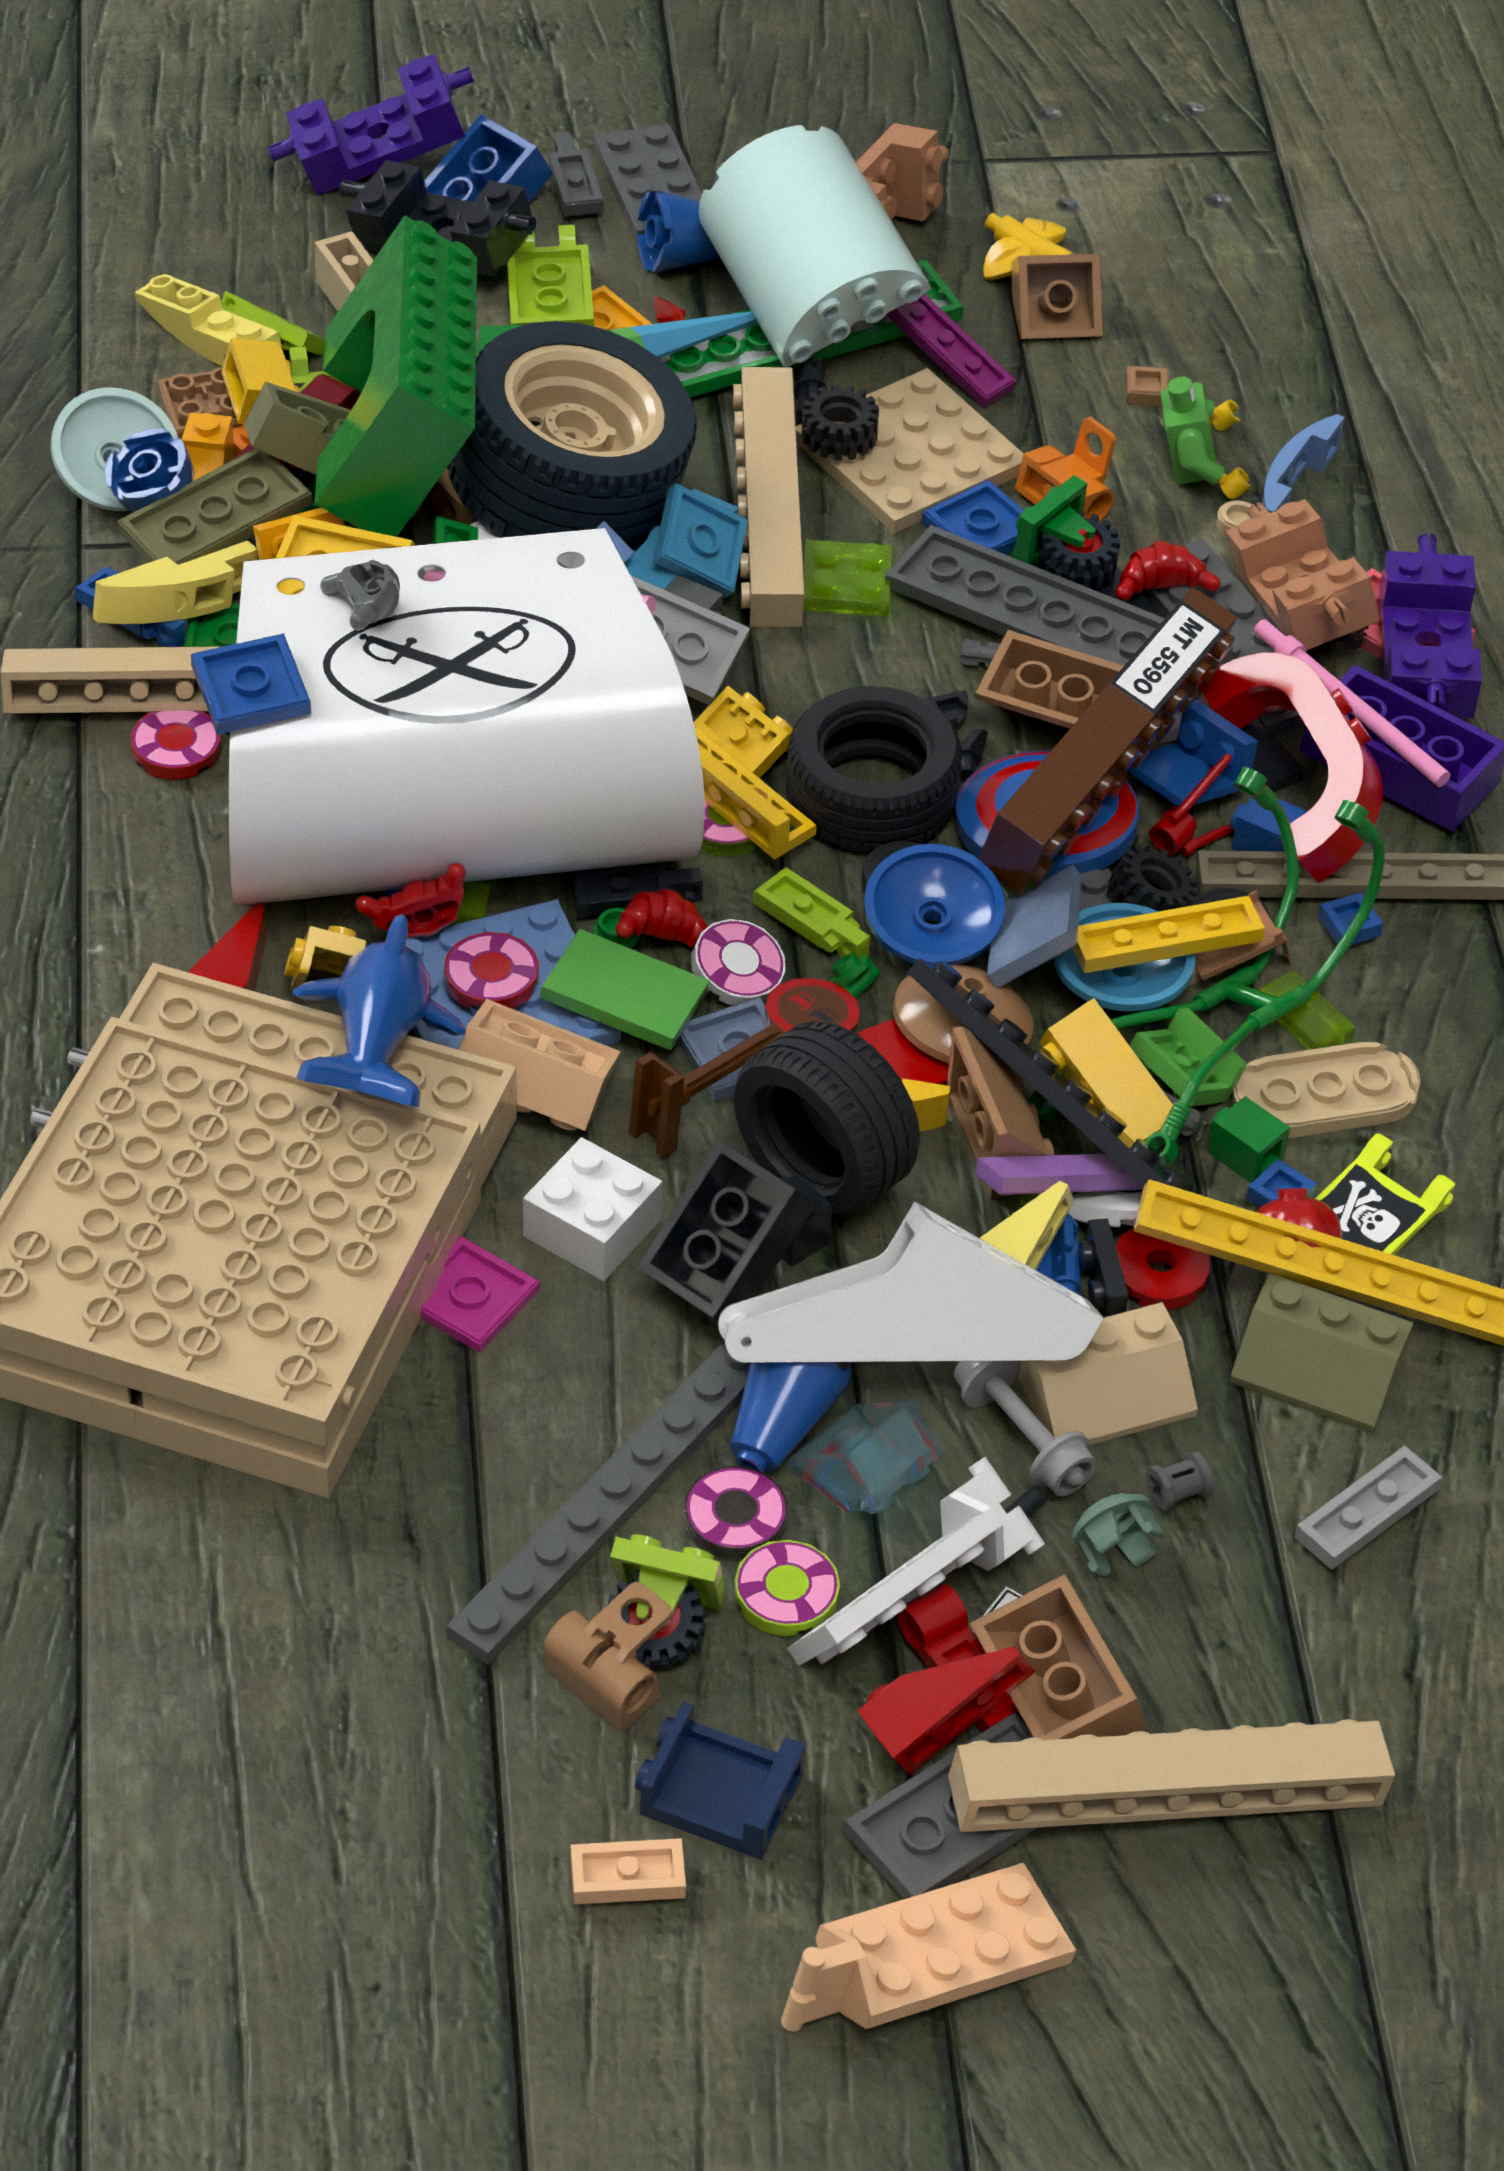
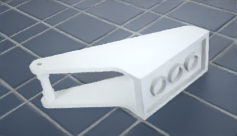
(922, 1299)

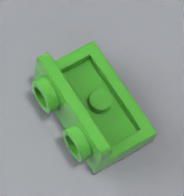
(1181, 1050)

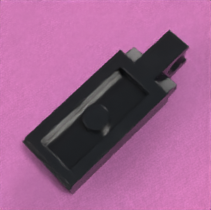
(616, 886)

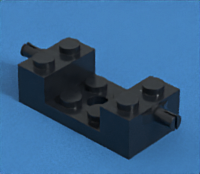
(488, 226)

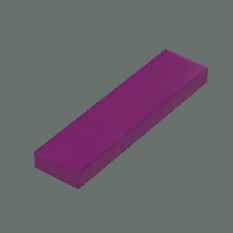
(953, 350)

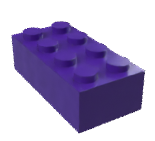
(1462, 749)

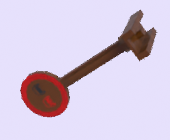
(663, 1091)

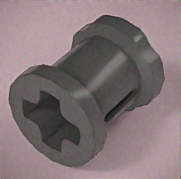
(1180, 1481)

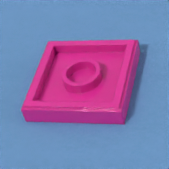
(477, 1295)

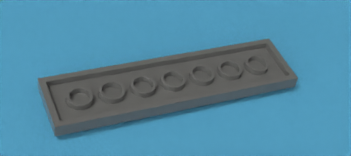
(1020, 598)

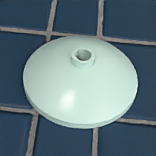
(92, 429)

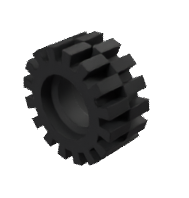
(846, 438)
(1152, 880)

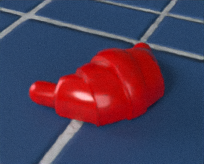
(1164, 567)
(425, 905)
(663, 916)

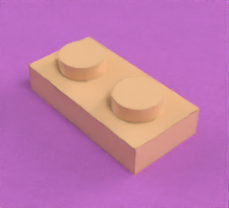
(628, 1871)

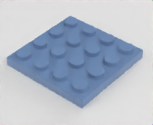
(540, 927)

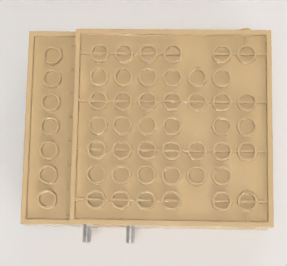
(235, 1244)

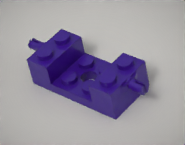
(349, 148)
(1430, 602)

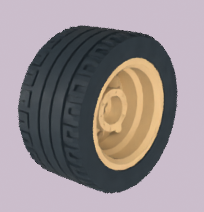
(573, 434)

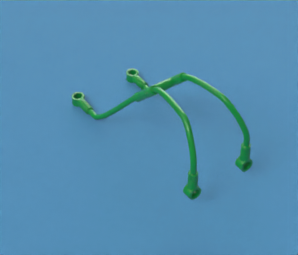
(1236, 985)

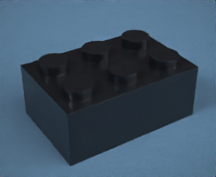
(726, 1232)

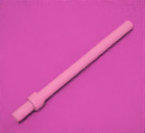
(1366, 714)

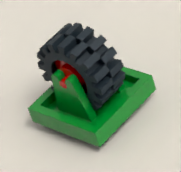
(1065, 543)

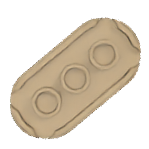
(1332, 1087)

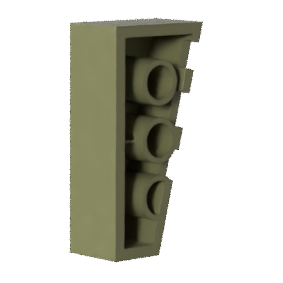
(294, 426)

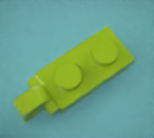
(291, 333)
(812, 913)

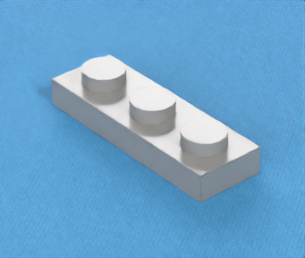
(1368, 1507)

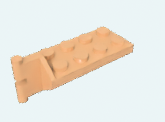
(928, 1951)

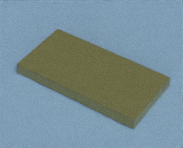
(216, 510)

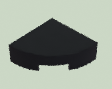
(953, 706)

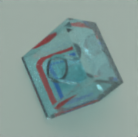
(868, 1455)

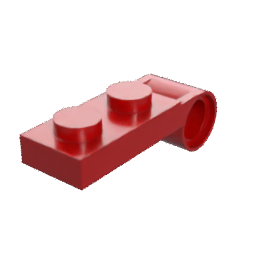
(941, 1635)

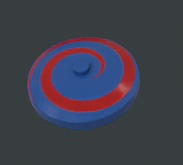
(998, 781)

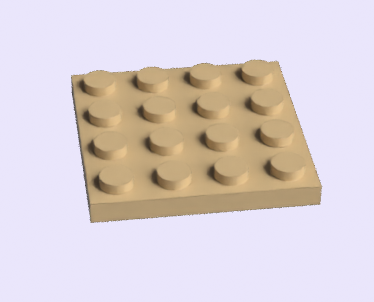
(923, 453)

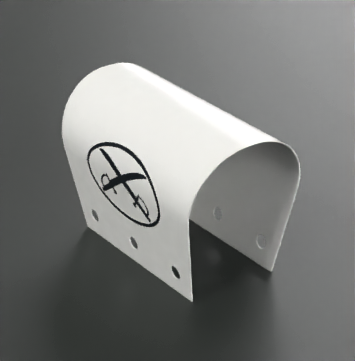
(481, 724)

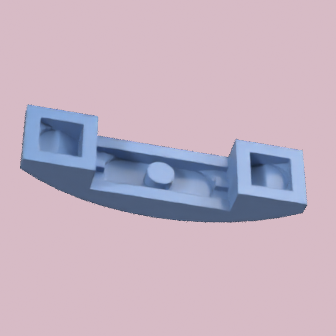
(1309, 448)

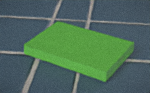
(624, 989)

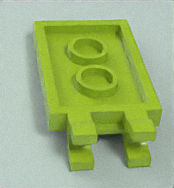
(551, 281)

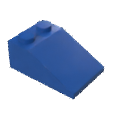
(488, 155)

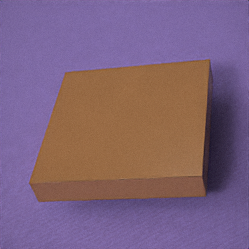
(195, 394)

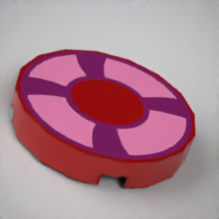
(175, 743)
(492, 969)

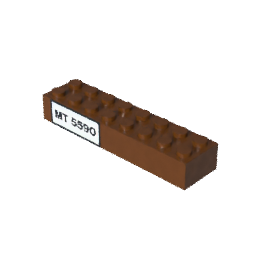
(1107, 742)

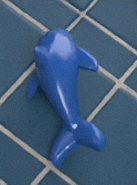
(380, 1000)

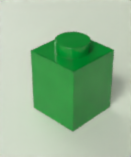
(1247, 1138)

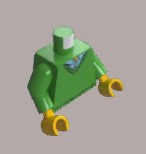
(1191, 437)

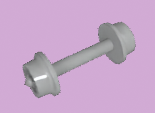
(1062, 1462)

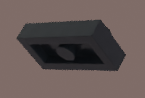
(1099, 1255)

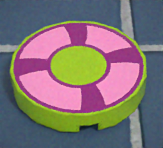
(786, 1587)

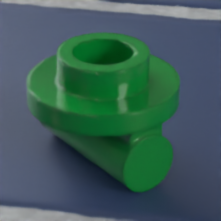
(854, 973)

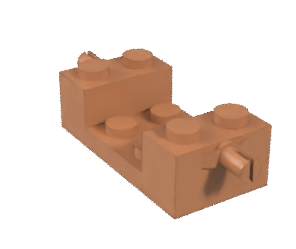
(905, 171)
(1298, 577)

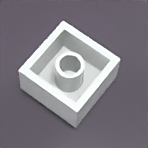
(592, 1208)

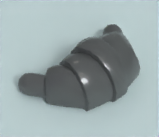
(370, 589)

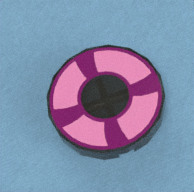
(734, 1511)

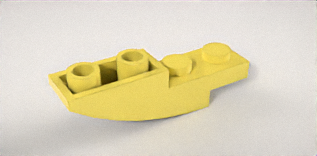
(198, 317)
(172, 591)

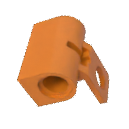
(1049, 467)

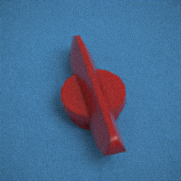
(667, 311)

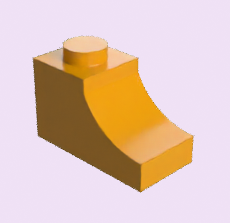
(209, 441)

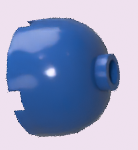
(148, 468)

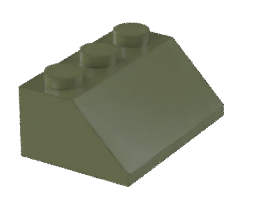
(1321, 1352)

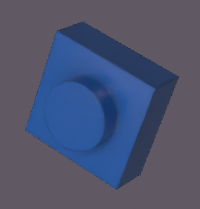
(1339, 914)
(1277, 1177)

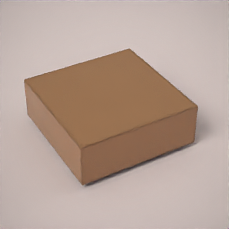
(1145, 385)

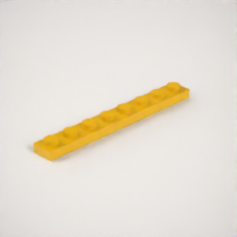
(1334, 1267)

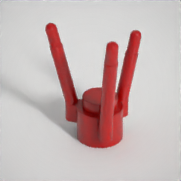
(1177, 827)

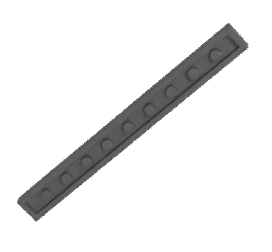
(600, 1508)

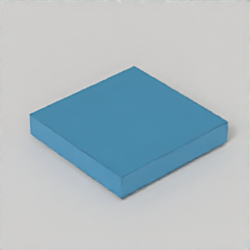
(700, 540)

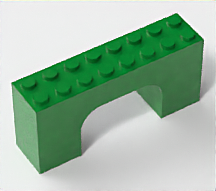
(413, 356)

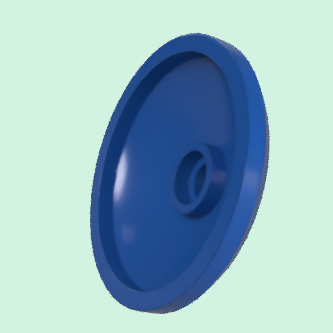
(937, 886)

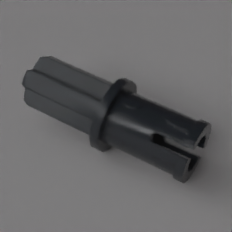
(809, 381)

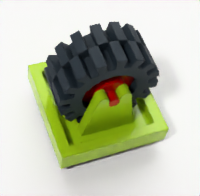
(682, 1581)

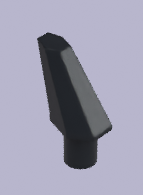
(972, 752)

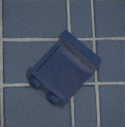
(719, 1784)

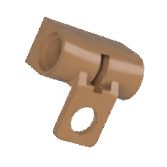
(600, 1658)

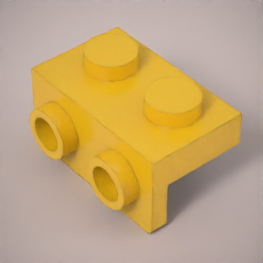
(322, 951)

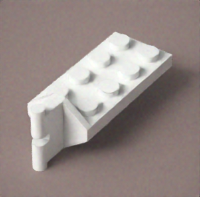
(972, 1531)

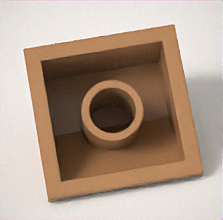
(1057, 296)

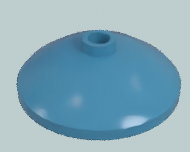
(1125, 987)

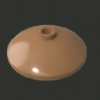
(930, 1024)

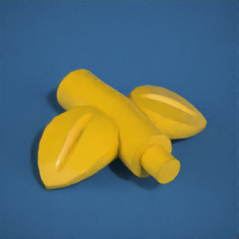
(1020, 239)

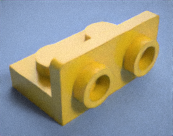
(744, 730)

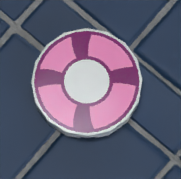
(738, 961)

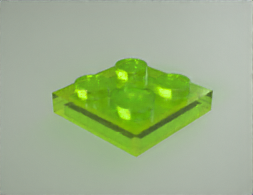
(846, 577)

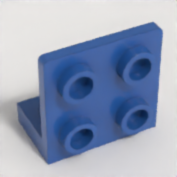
(1199, 746)

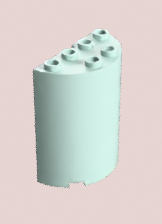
(807, 240)

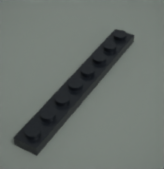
(1040, 1072)

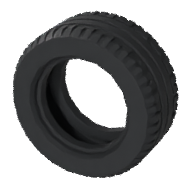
(874, 725)
(828, 1112)

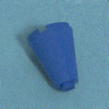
(672, 233)
(782, 1407)

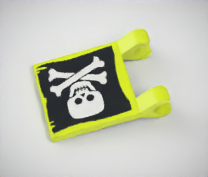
(1377, 1209)

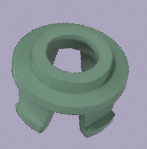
(1129, 1529)

